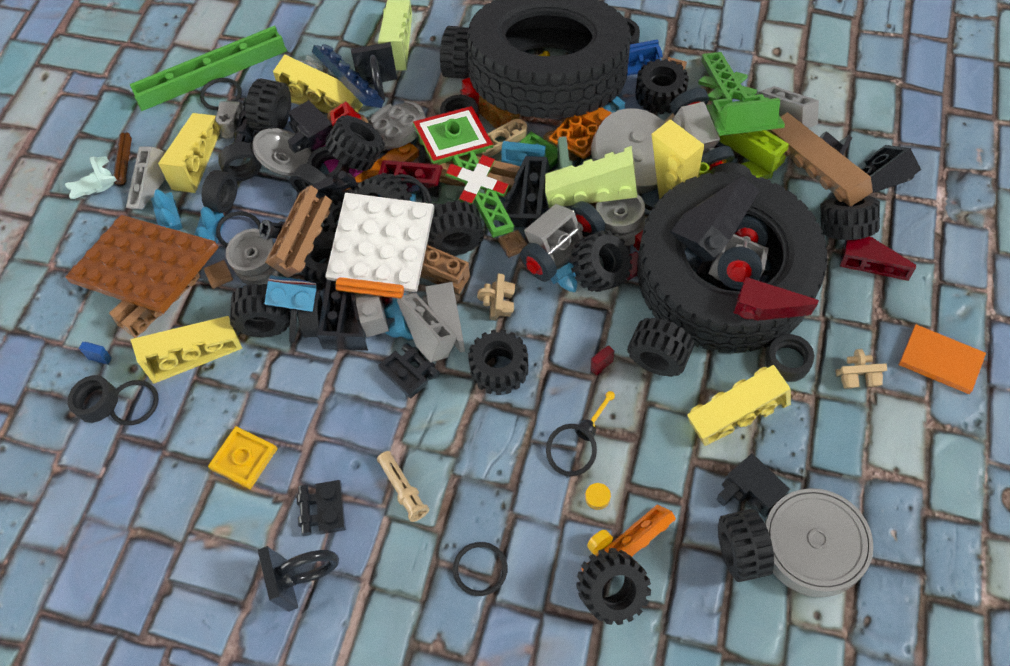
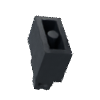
(310, 126)
(754, 483)

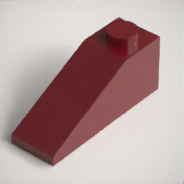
(426, 173)
(875, 258)
(766, 302)

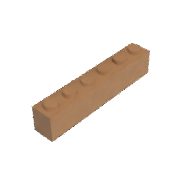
(823, 162)

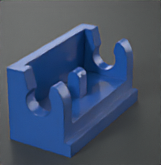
(641, 54)

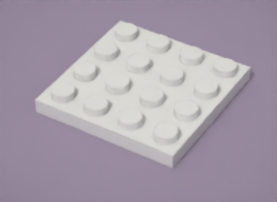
(380, 240)

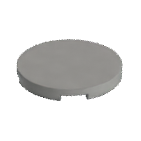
(396, 123)

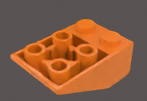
(580, 131)

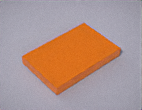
(942, 359)

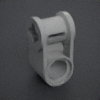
(228, 116)

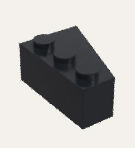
(340, 321)

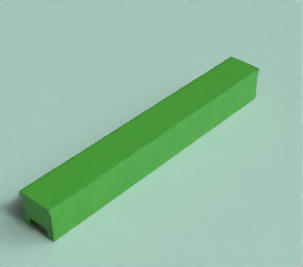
(207, 67)

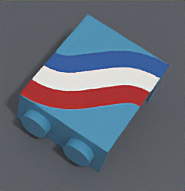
(290, 293)

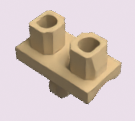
(493, 295)
(872, 372)

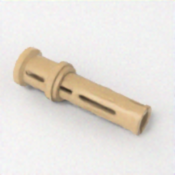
(407, 494)

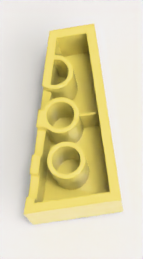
(313, 85)
(190, 152)
(675, 156)
(184, 347)
(740, 405)

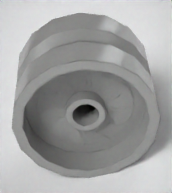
(623, 217)
(247, 257)

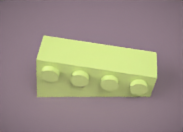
(397, 30)
(593, 181)

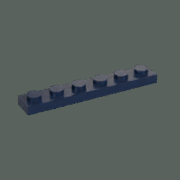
(348, 76)

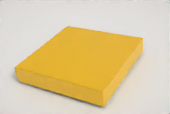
(242, 457)

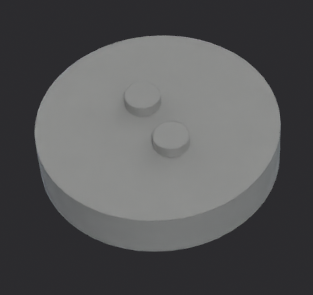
(627, 129)
(819, 542)

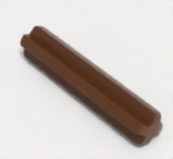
(122, 158)

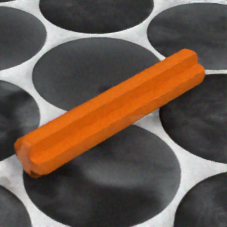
(370, 287)

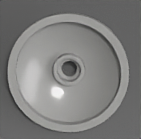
(273, 151)

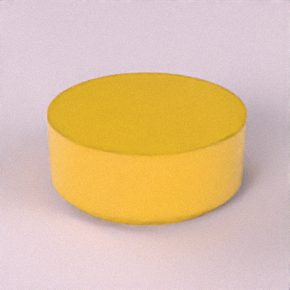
(597, 496)
(599, 541)

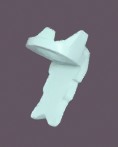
(97, 181)

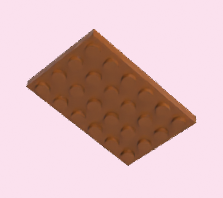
(142, 263)

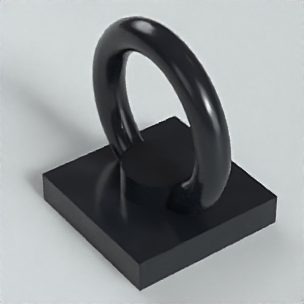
(375, 65)
(280, 573)

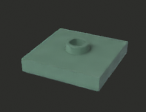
(562, 154)

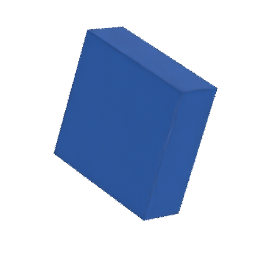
(95, 352)

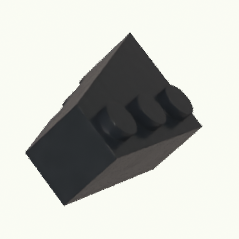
(527, 196)

